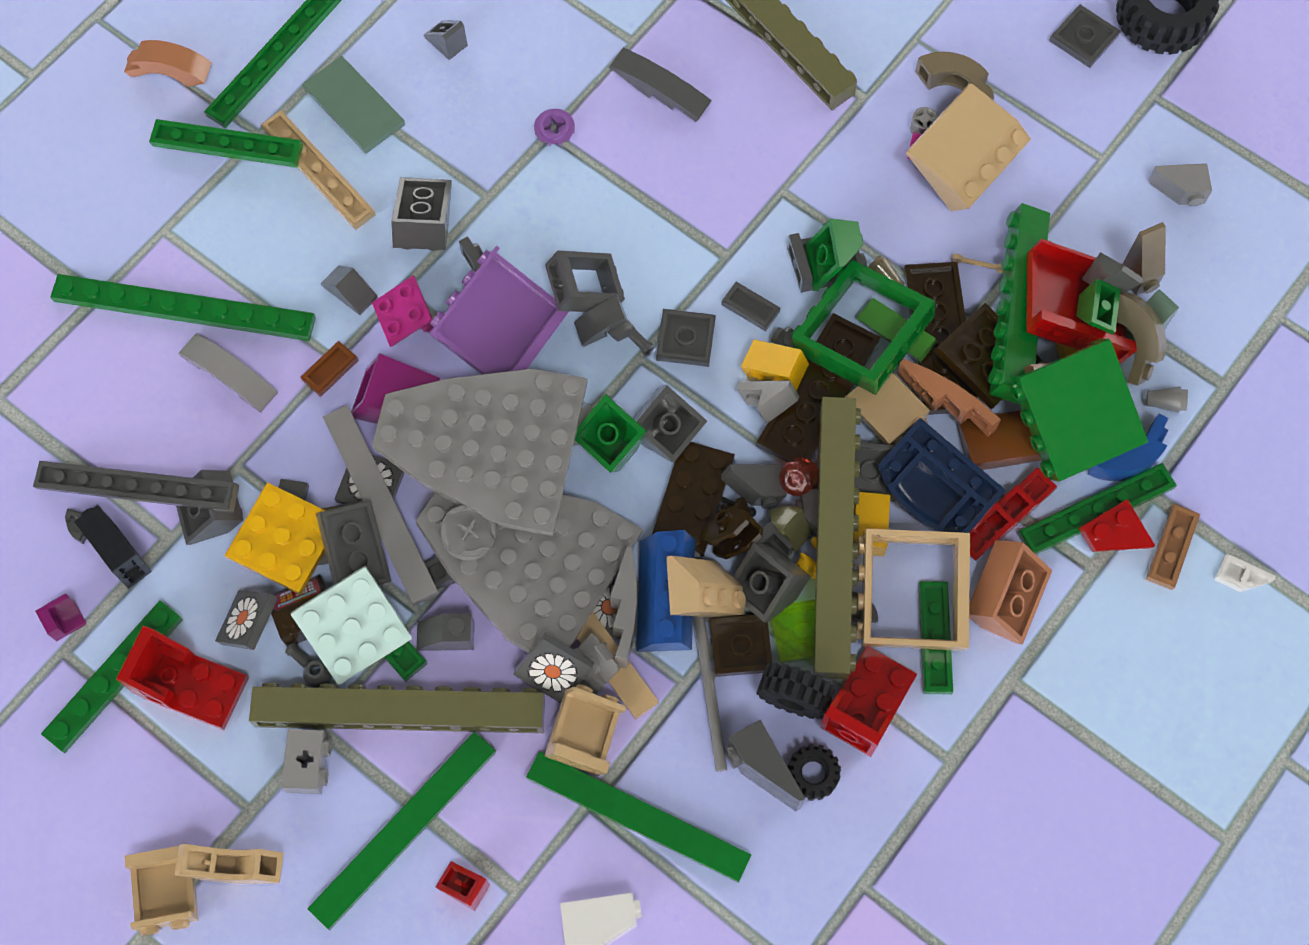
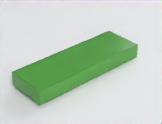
(887, 325)

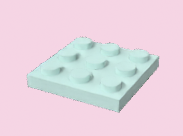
(351, 625)

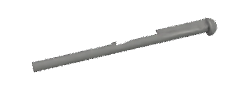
(709, 689)

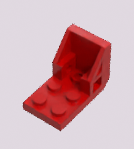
(180, 680)
(868, 701)

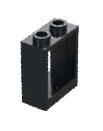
(112, 546)

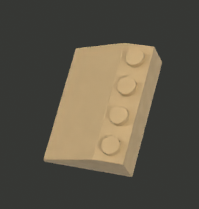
(967, 147)

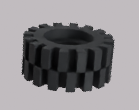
(823, 757)

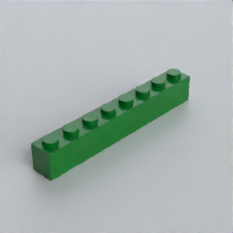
(1013, 345)

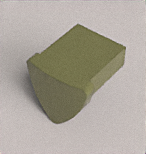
(792, 524)

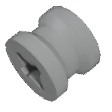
(922, 115)

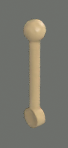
(959, 258)

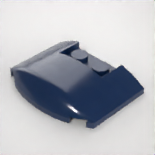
(937, 481)

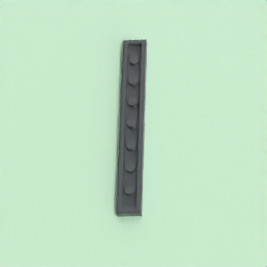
(136, 486)

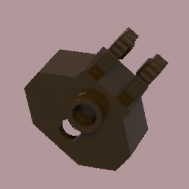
(731, 528)

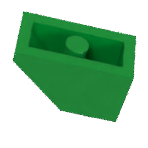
(1099, 306)

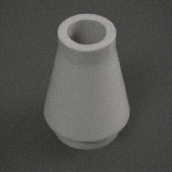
(1168, 399)

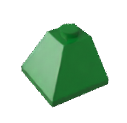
(832, 249)
(610, 434)

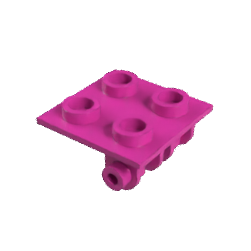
(402, 311)

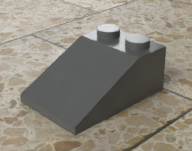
(421, 214)
(762, 764)

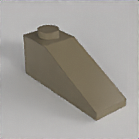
(1148, 258)

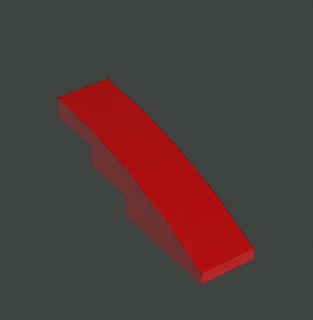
(1009, 512)

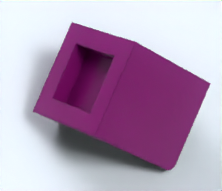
(61, 617)

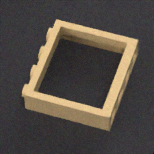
(961, 585)

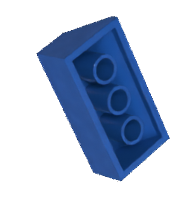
(655, 625)

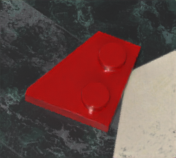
(1116, 530)

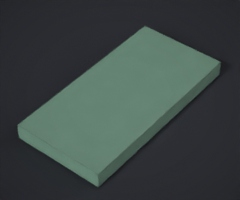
(353, 104)

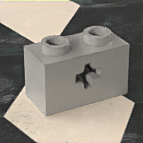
(299, 747)

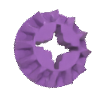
(561, 119)

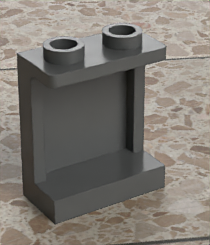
(799, 260)

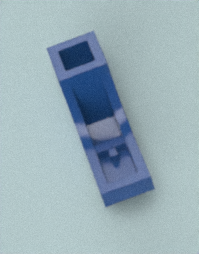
(1137, 459)

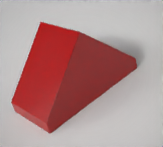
(463, 885)

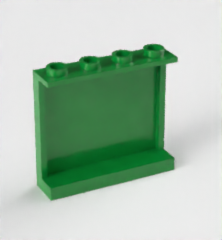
(1079, 411)

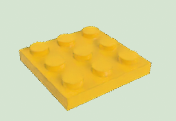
(280, 539)

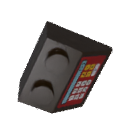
(289, 601)

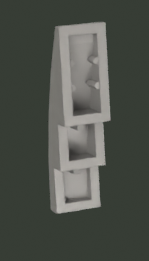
(625, 600)

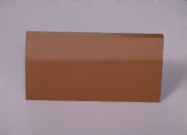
(1003, 448)

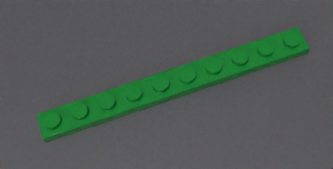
(183, 307)

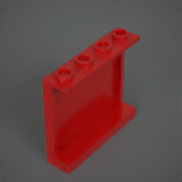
(1053, 298)

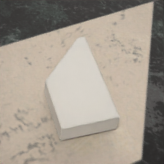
(1241, 575)

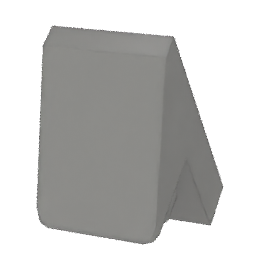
(768, 396)

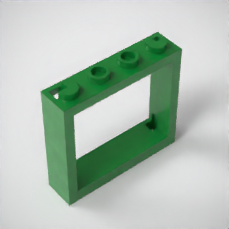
(875, 378)

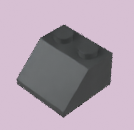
(668, 423)
(204, 523)
(769, 581)

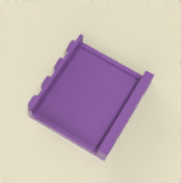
(497, 318)

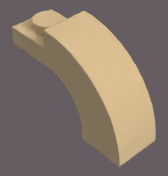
(229, 865)

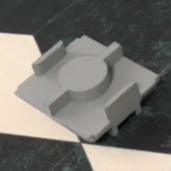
(604, 663)

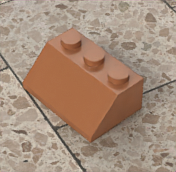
(1009, 590)

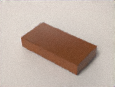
(329, 368)

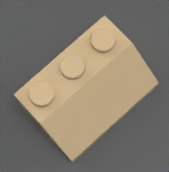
(703, 589)

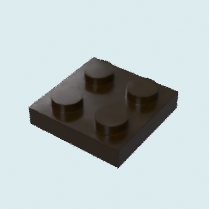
(740, 645)

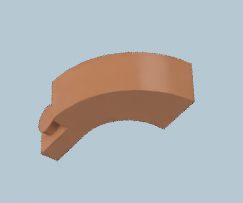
(169, 60)

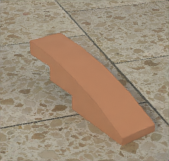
(940, 391)

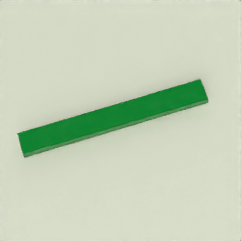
(269, 60)
(639, 817)
(401, 831)

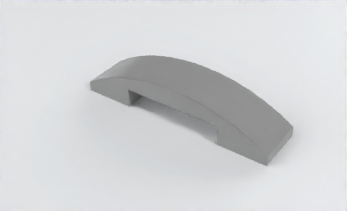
(229, 371)

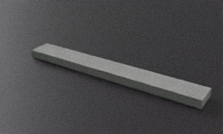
(390, 523)

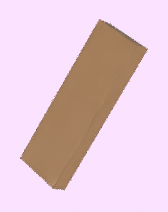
(1173, 546)

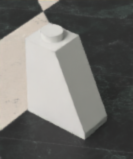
(599, 919)

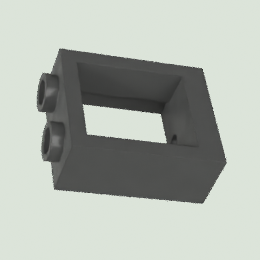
(564, 286)

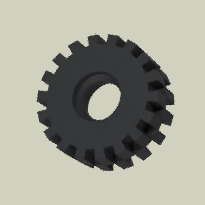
(795, 690)

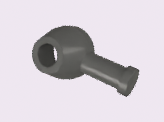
(628, 330)
(301, 658)

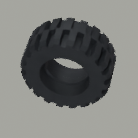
(1163, 30)

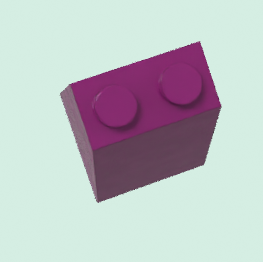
(384, 377)

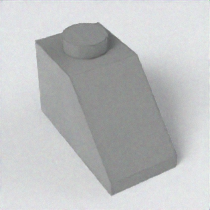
(1183, 183)

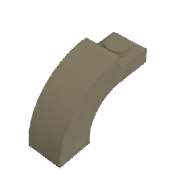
(952, 70)
(1148, 334)

